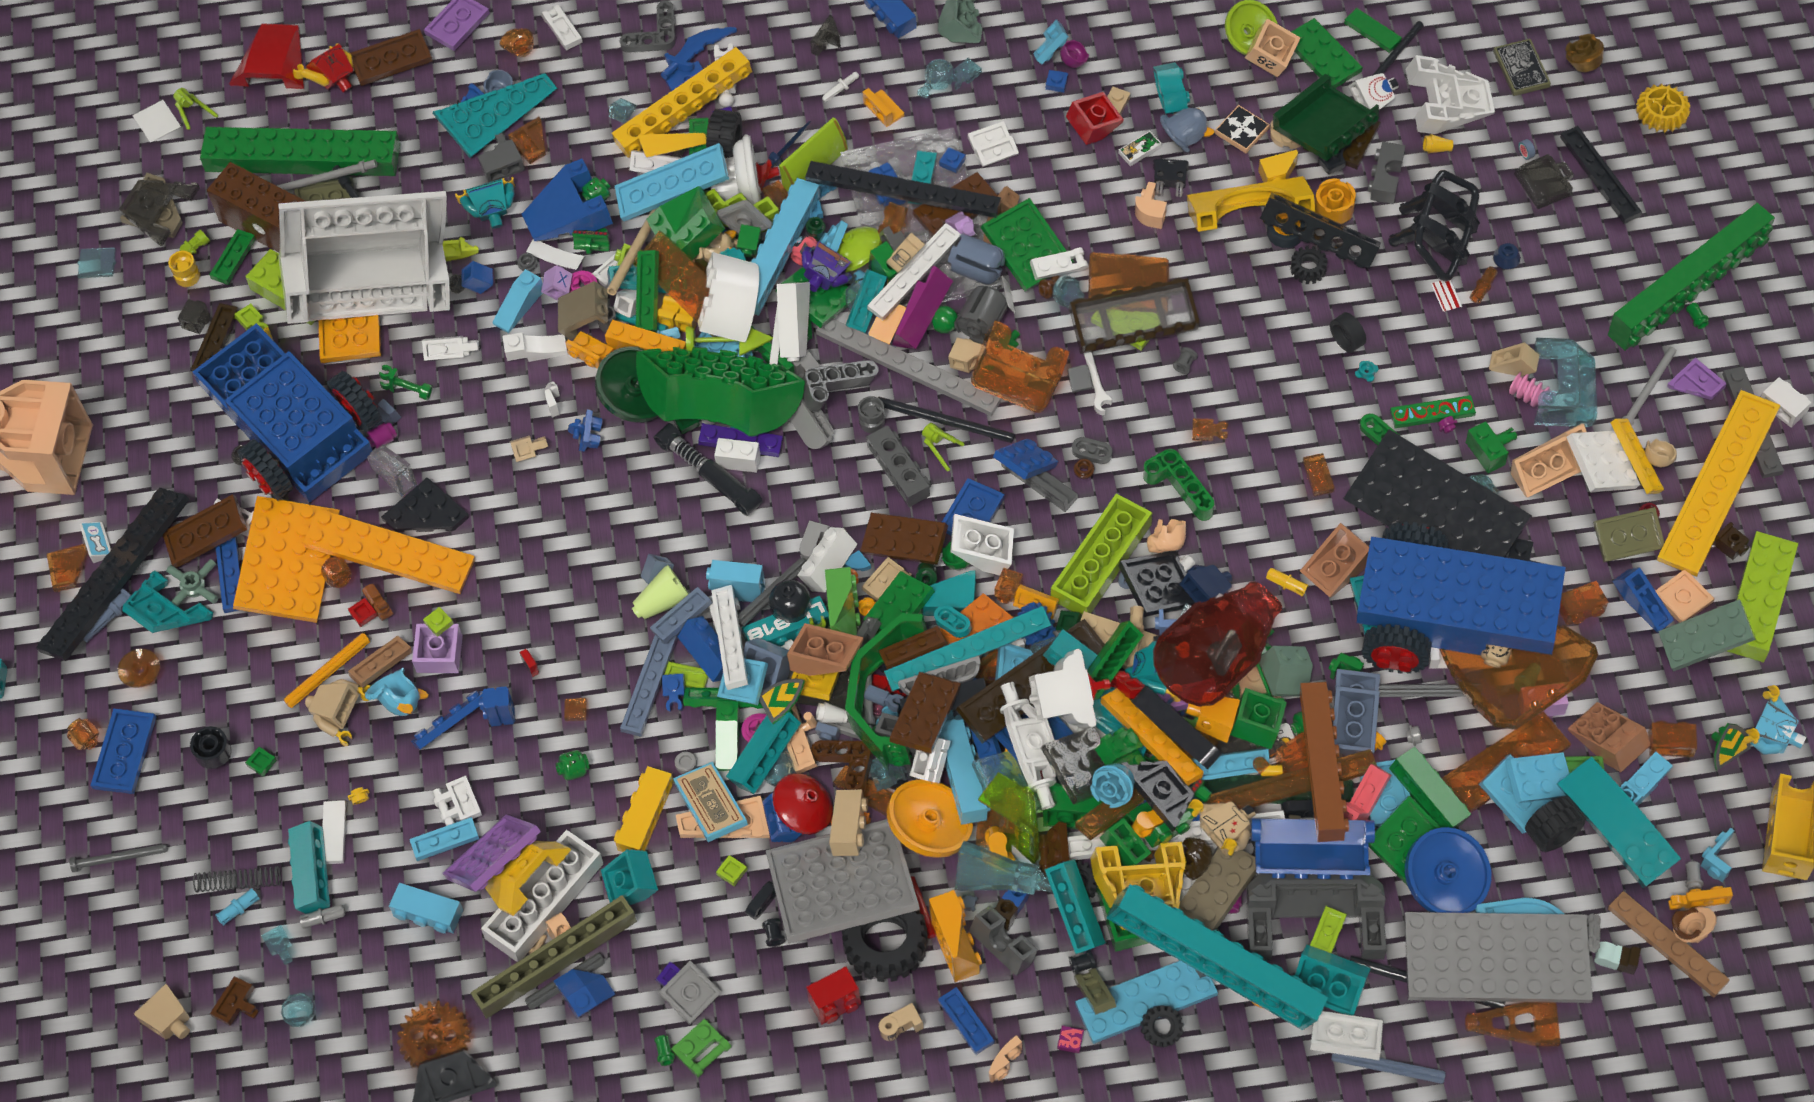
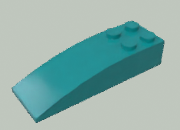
(1619, 822)

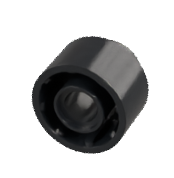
(206, 739)

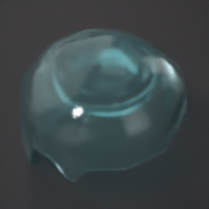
(298, 1010)

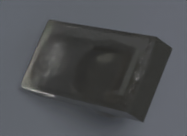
(1224, 652)

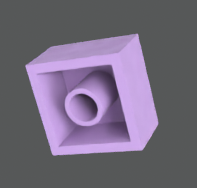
(436, 653)

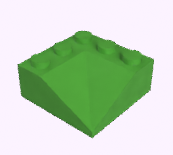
(842, 600)

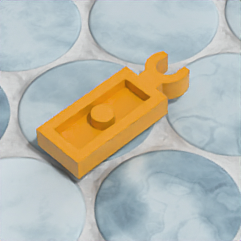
(1696, 898)

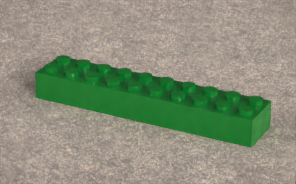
(299, 150)
(1691, 277)

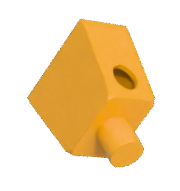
(1215, 719)

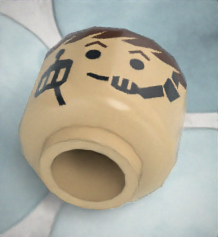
(1496, 655)

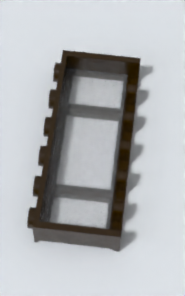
(1134, 315)

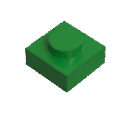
(260, 761)

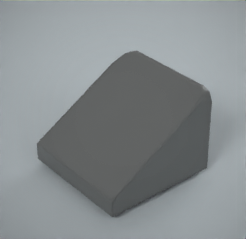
(1079, 378)

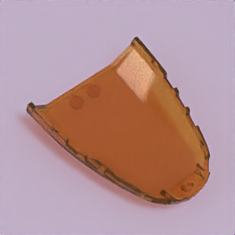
(1527, 682)

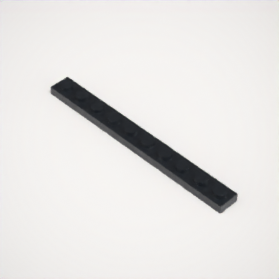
(903, 189)

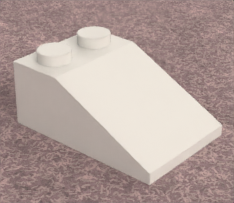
(982, 544)

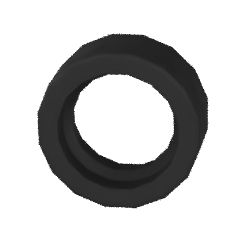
(1348, 332)

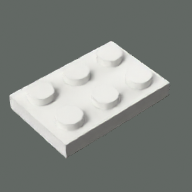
(1347, 1035)

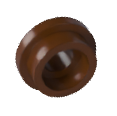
(1086, 464)

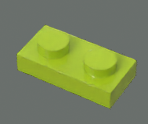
(1328, 929)

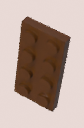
(390, 57)
(934, 217)
(204, 531)
(904, 538)
(925, 712)

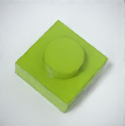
(438, 621)
(731, 870)

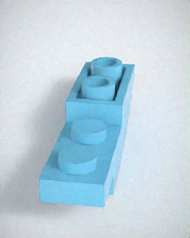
(1646, 778)

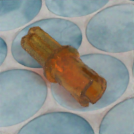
(1483, 285)

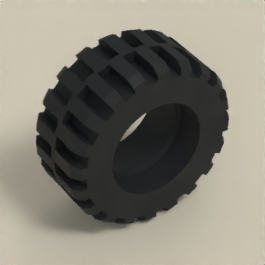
(891, 963)

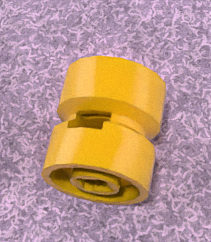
(184, 268)

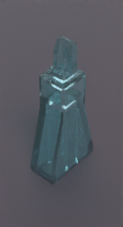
(990, 871)

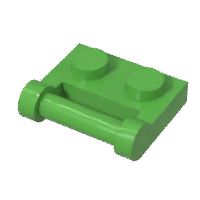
(696, 1043)

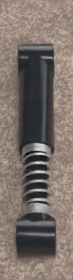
(744, 498)

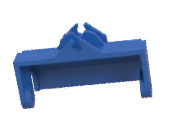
(1293, 848)

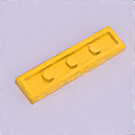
(1637, 456)

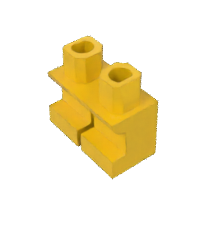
(674, 315)

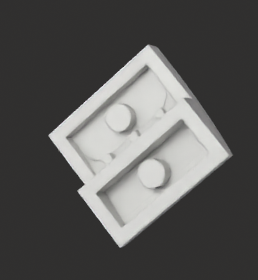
(992, 144)

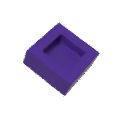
(667, 974)

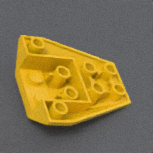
(505, 886)

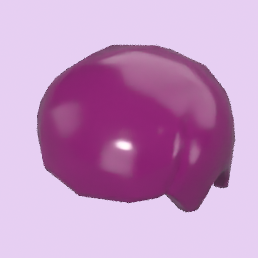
(1073, 54)

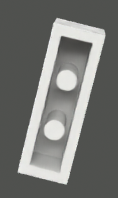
(828, 554)

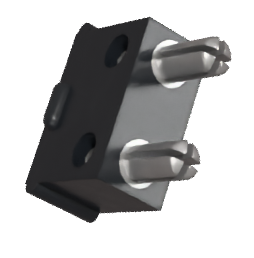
(1170, 174)

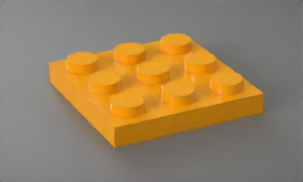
(349, 338)

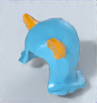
(396, 693)

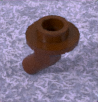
(1046, 287)

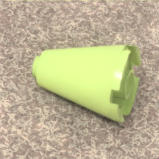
(660, 594)

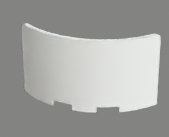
(731, 297)

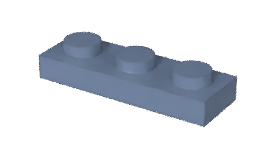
(676, 618)

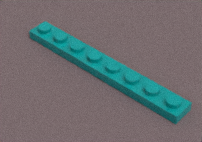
(971, 646)

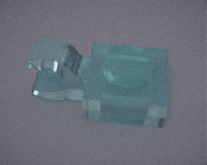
(278, 942)

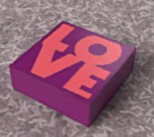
(1070, 1039)

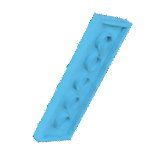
(670, 181)
(1169, 986)

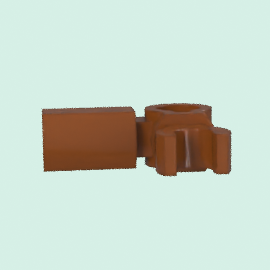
(377, 602)

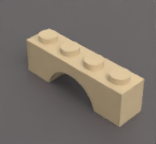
(964, 355)

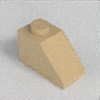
(1515, 360)

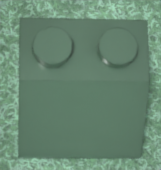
(1286, 668)

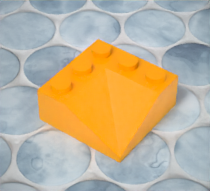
(948, 921)

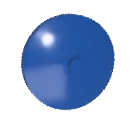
(1448, 871)

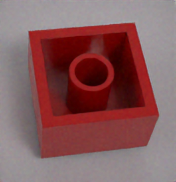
(834, 996)

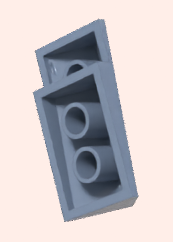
(1356, 710)

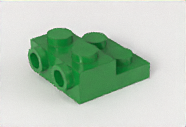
(1120, 748)

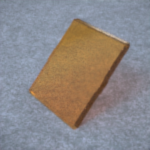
(1124, 272)

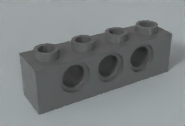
(912, 491)

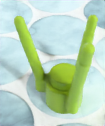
(185, 99)
(935, 434)

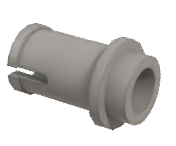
(1693, 876)

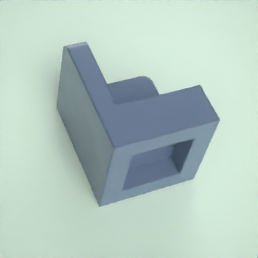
(653, 566)

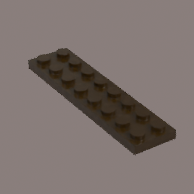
(983, 709)

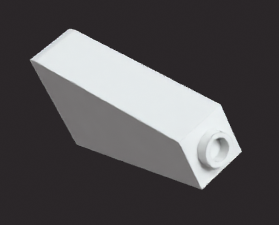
(793, 319)

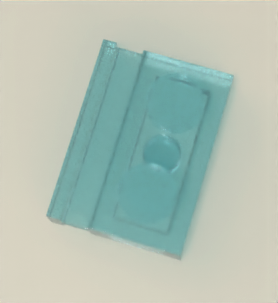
(885, 779)

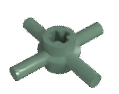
(193, 583)

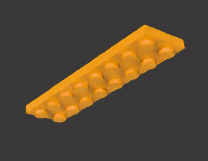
(389, 551)

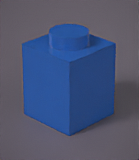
(477, 277)

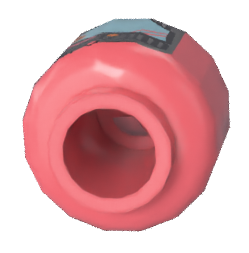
(796, 256)

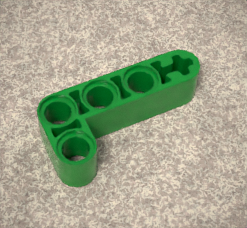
(1182, 485)

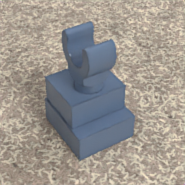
(387, 413)

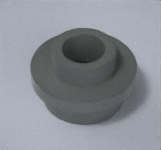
(527, 258)

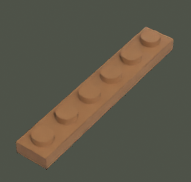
(1668, 944)

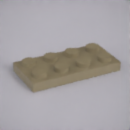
(1218, 888)

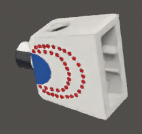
(1374, 90)

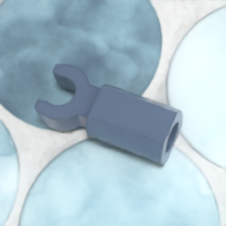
(882, 698)

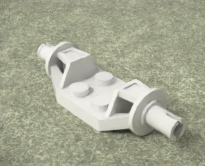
(1027, 739)

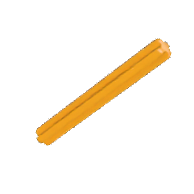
(326, 670)

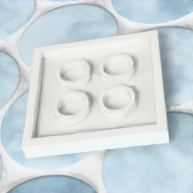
(1603, 461)

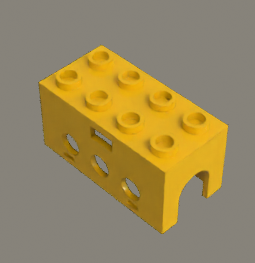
(1790, 831)

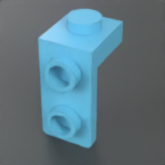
(1711, 863)

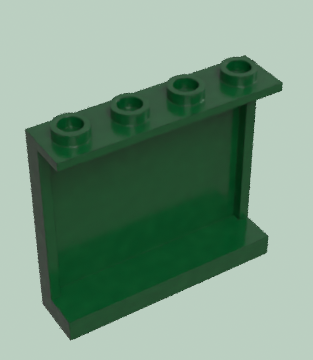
(1323, 119)

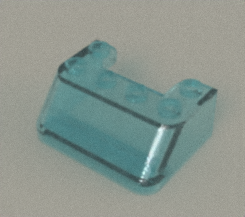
(1576, 393)

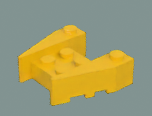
(1157, 879)

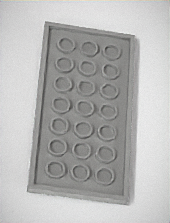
(1497, 957)

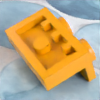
(588, 349)

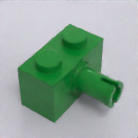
(1488, 446)

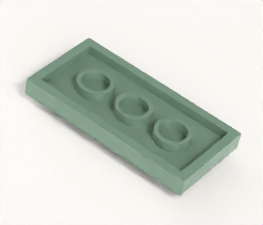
(1706, 635)

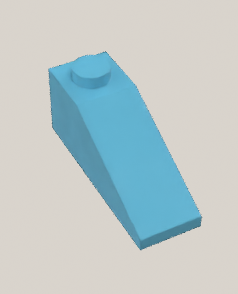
(518, 300)

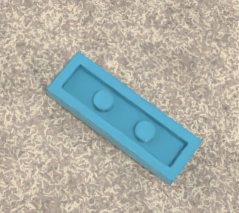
(444, 839)

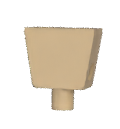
(164, 1015)

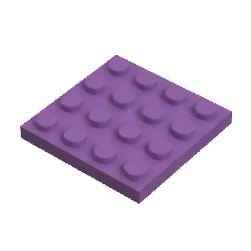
(491, 853)

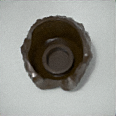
(1197, 857)

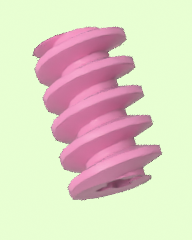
(1527, 389)

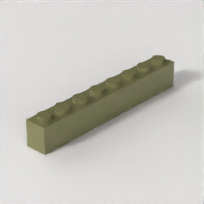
(553, 957)

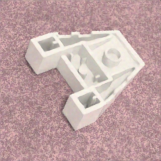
(1452, 95)

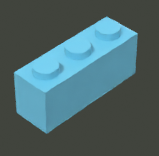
(425, 908)

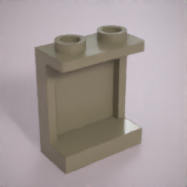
(581, 308)

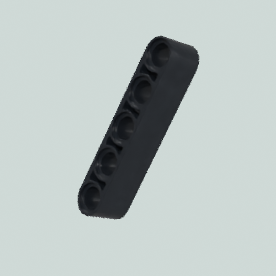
(1176, 727)

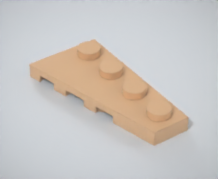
(752, 810)

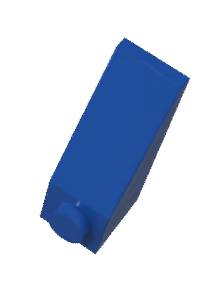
(1643, 598)

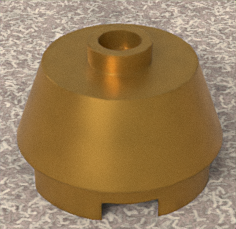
(1585, 53)

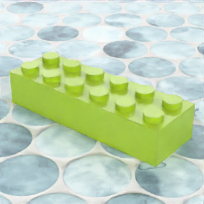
(1098, 556)
(1764, 590)

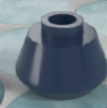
(1506, 256)

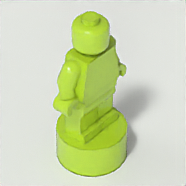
(199, 239)

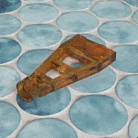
(1545, 1023)

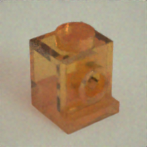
(1008, 580)

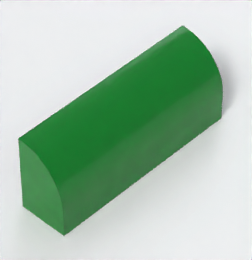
(1114, 653)

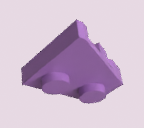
(1697, 381)

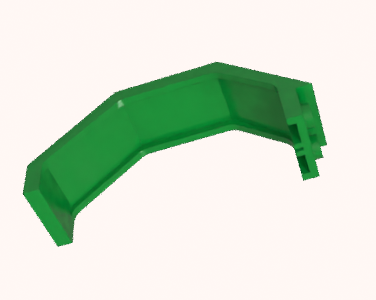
(863, 665)

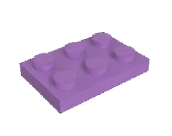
(456, 22)

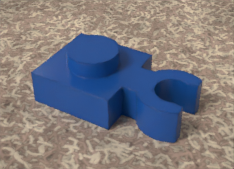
(673, 687)

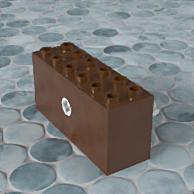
(249, 204)

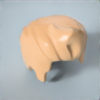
(1167, 537)

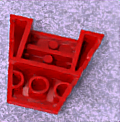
(272, 55)

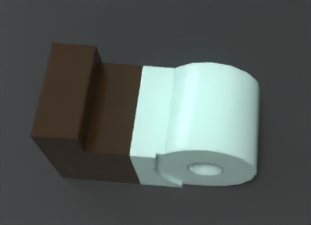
(1618, 957)

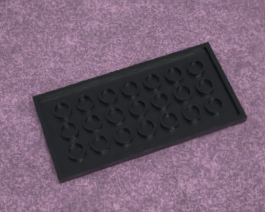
(1414, 486)

